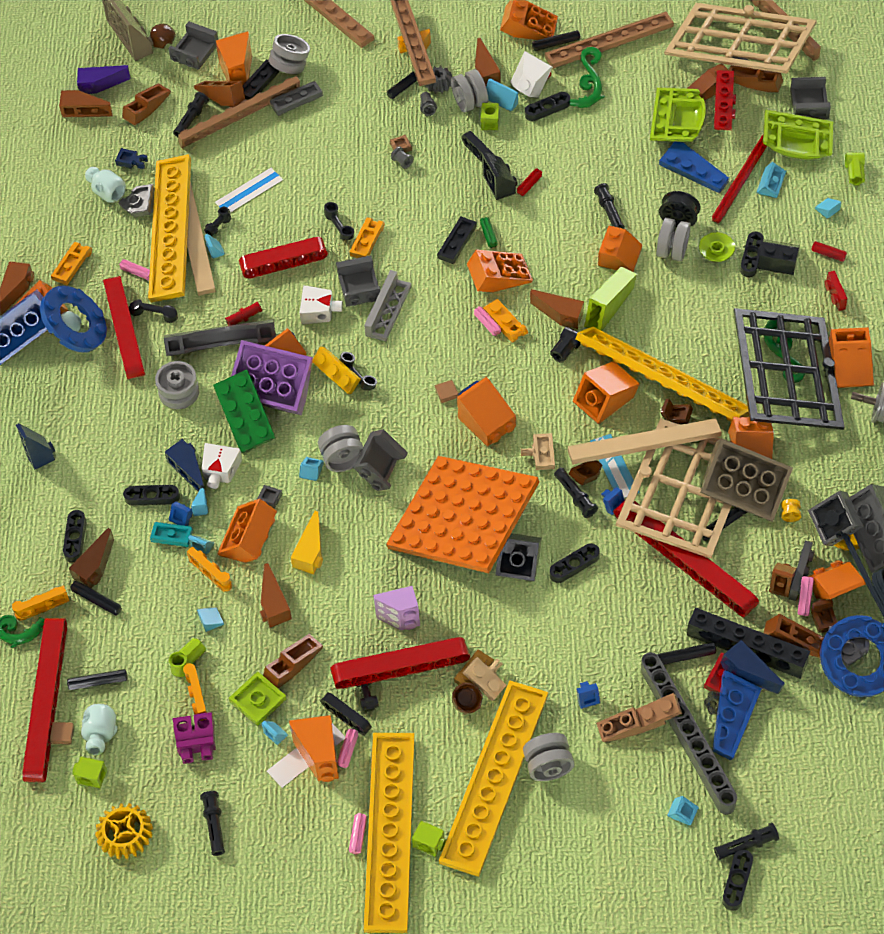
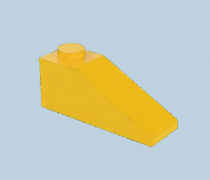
(308, 553)

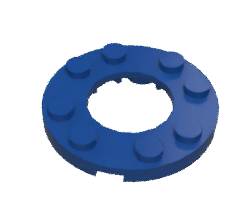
(69, 338)
(832, 661)

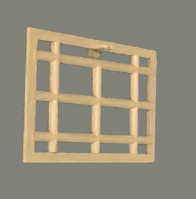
(747, 12)
(671, 520)

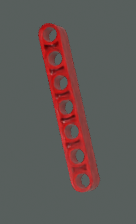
(123, 327)
(399, 663)

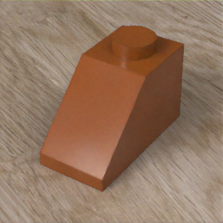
(782, 579)

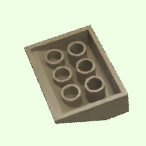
(127, 29)
(745, 479)

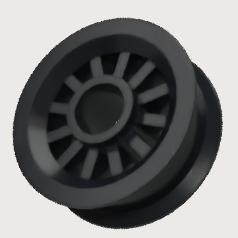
(680, 206)

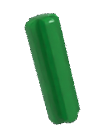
(488, 232)

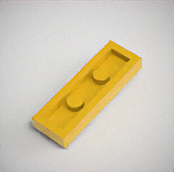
(336, 370)

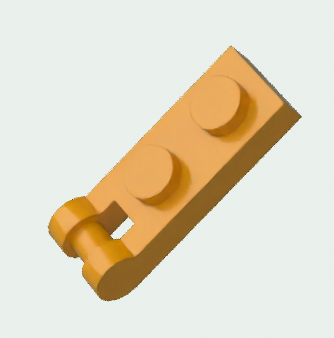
(366, 238)
(71, 263)
(506, 320)
(209, 569)
(40, 603)
(194, 689)

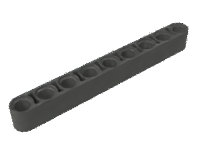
(692, 740)

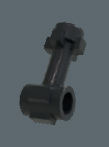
(224, 216)
(368, 702)

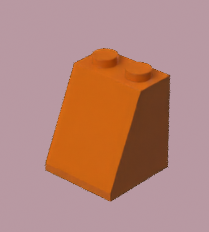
(235, 57)
(605, 391)
(485, 412)
(317, 745)

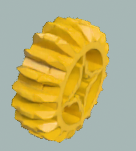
(121, 820)

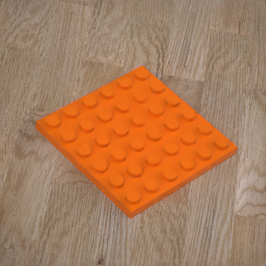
(463, 513)

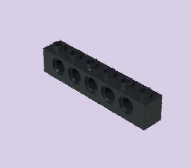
(726, 634)

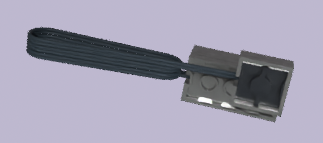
(864, 517)

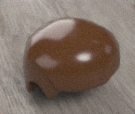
(161, 35)
(467, 698)

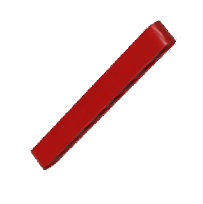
(699, 568)
(44, 700)

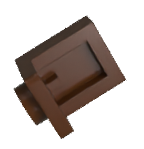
(676, 413)
(586, 472)
(823, 614)

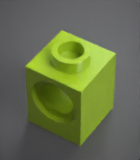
(489, 116)
(89, 772)
(428, 838)

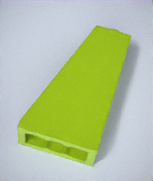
(609, 298)

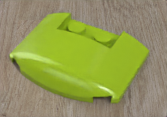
(677, 115)
(797, 135)

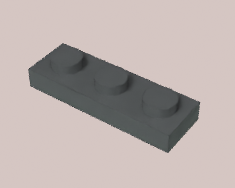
(296, 98)
(802, 569)

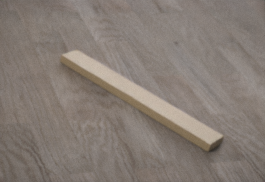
(197, 251)
(644, 441)

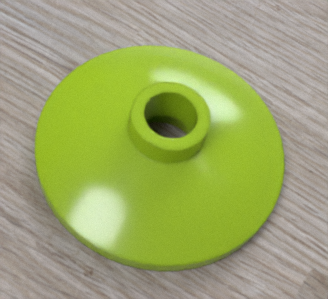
(716, 246)

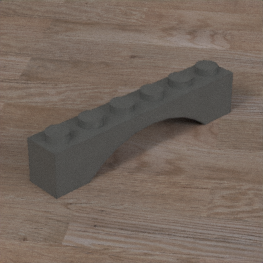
(220, 336)

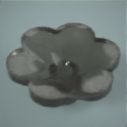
(712, 702)

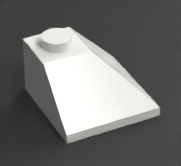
(530, 75)

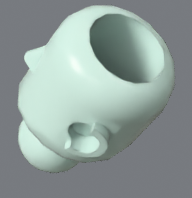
(106, 184)
(98, 727)

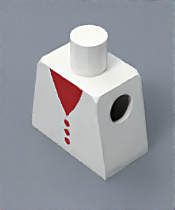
(318, 305)
(220, 464)

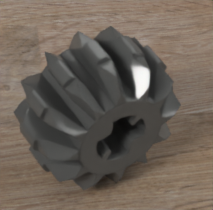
(443, 80)

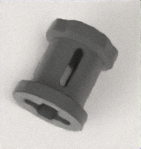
(401, 157)

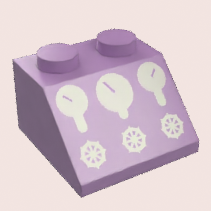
(398, 608)

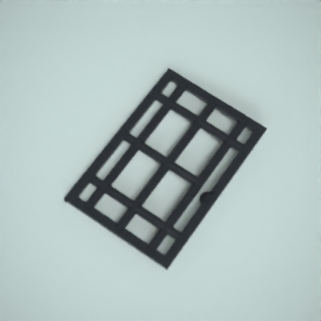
(761, 366)

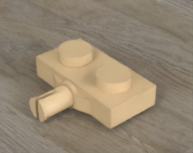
(542, 451)
(485, 677)

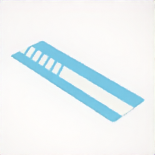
(616, 471)

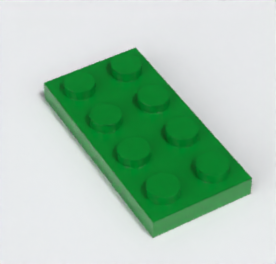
(244, 411)

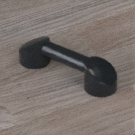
(331, 213)
(169, 312)
(367, 382)

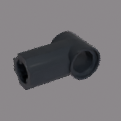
(565, 344)

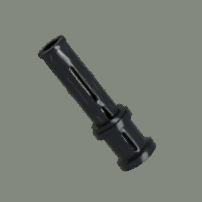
(194, 108)
(606, 201)
(580, 498)
(212, 813)
(758, 838)

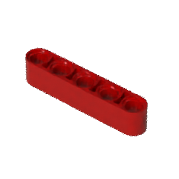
(283, 257)

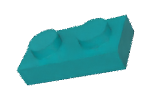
(171, 534)

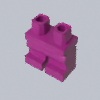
(197, 739)

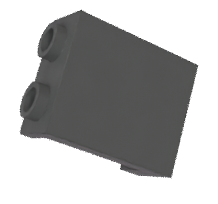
(194, 46)
(810, 97)
(358, 281)
(379, 459)

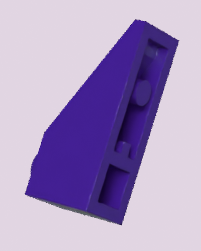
(97, 79)

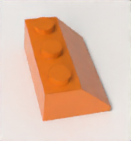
(248, 531)

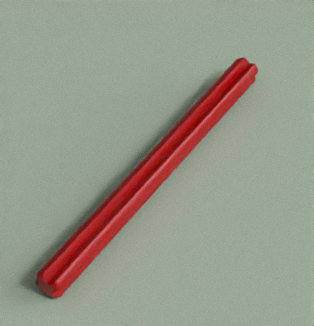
(739, 181)

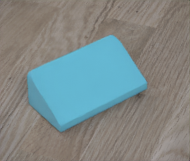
(502, 94)
(771, 180)

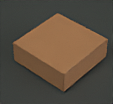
(401, 141)
(446, 391)
(61, 733)

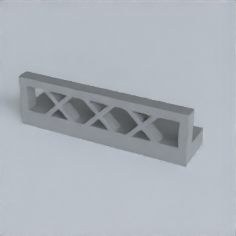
(381, 303)

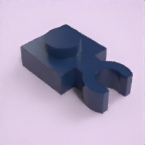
(129, 158)

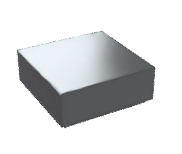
(270, 495)

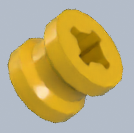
(791, 510)

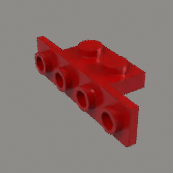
(724, 100)

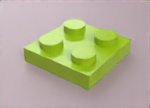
(257, 698)

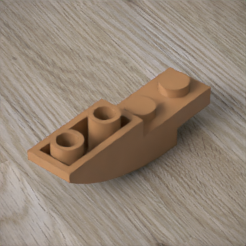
(639, 720)

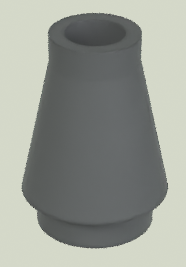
(427, 106)

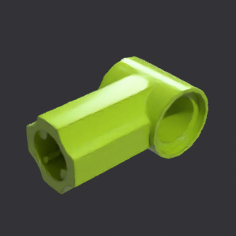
(855, 163)
(186, 655)

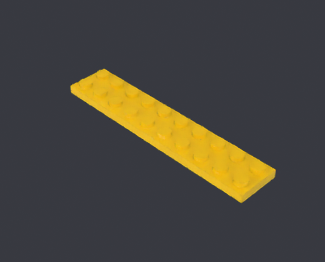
(170, 229)
(665, 374)
(493, 779)
(389, 833)

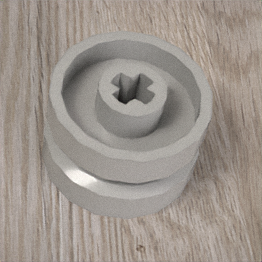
(289, 53)
(469, 90)
(673, 239)
(177, 385)
(340, 447)
(548, 757)

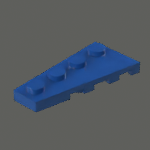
(691, 165)
(734, 711)

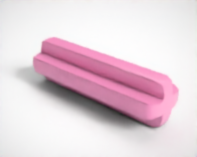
(135, 269)
(487, 321)
(805, 596)
(347, 748)
(357, 833)

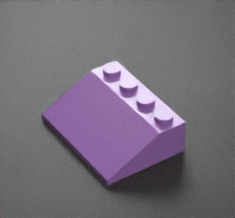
(277, 375)

